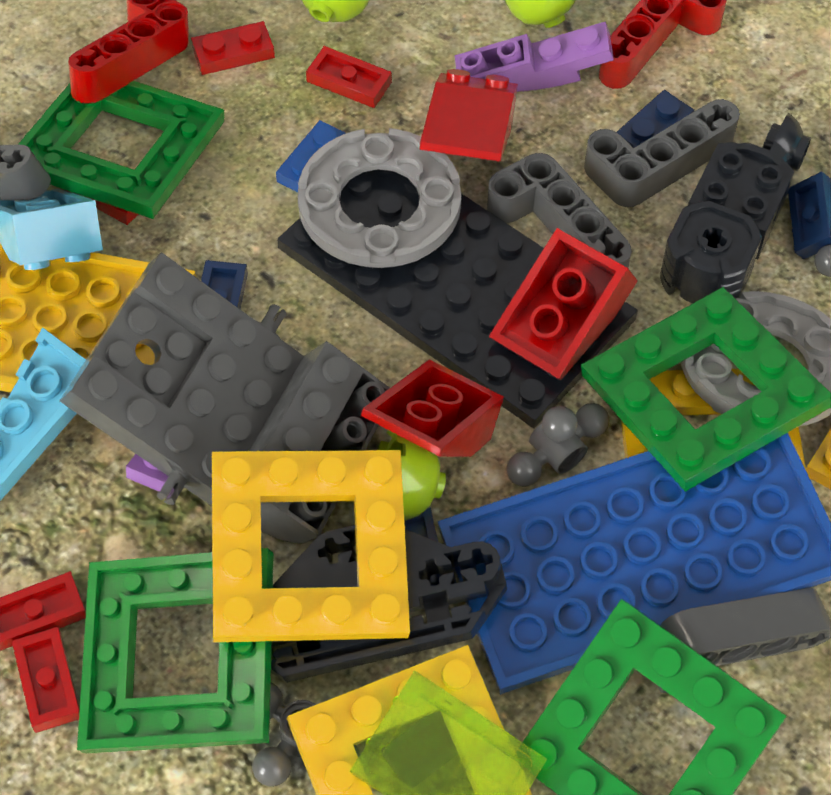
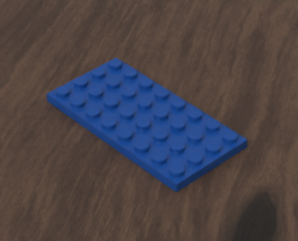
(643, 540)

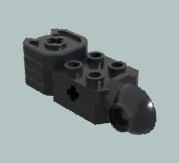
(732, 213)

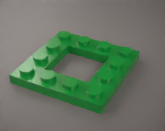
(186, 128)
(689, 454)
(636, 642)
(108, 712)

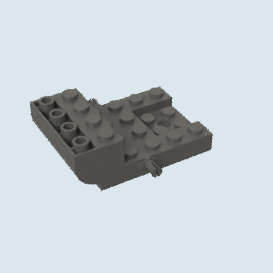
(219, 389)

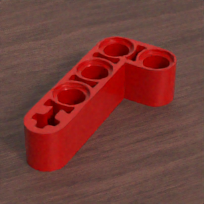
(648, 28)
(149, 38)

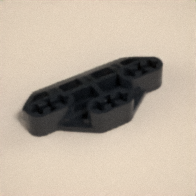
(423, 560)

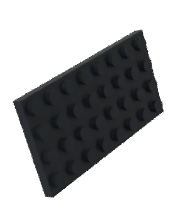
(451, 295)

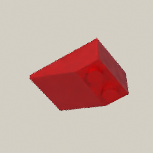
(470, 115)
(563, 304)
(438, 411)

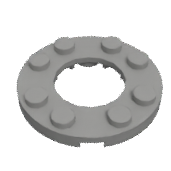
(380, 245)
(782, 316)

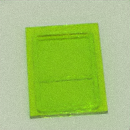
(443, 748)

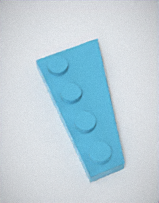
(33, 411)

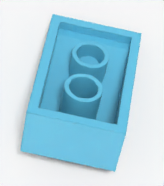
(49, 229)

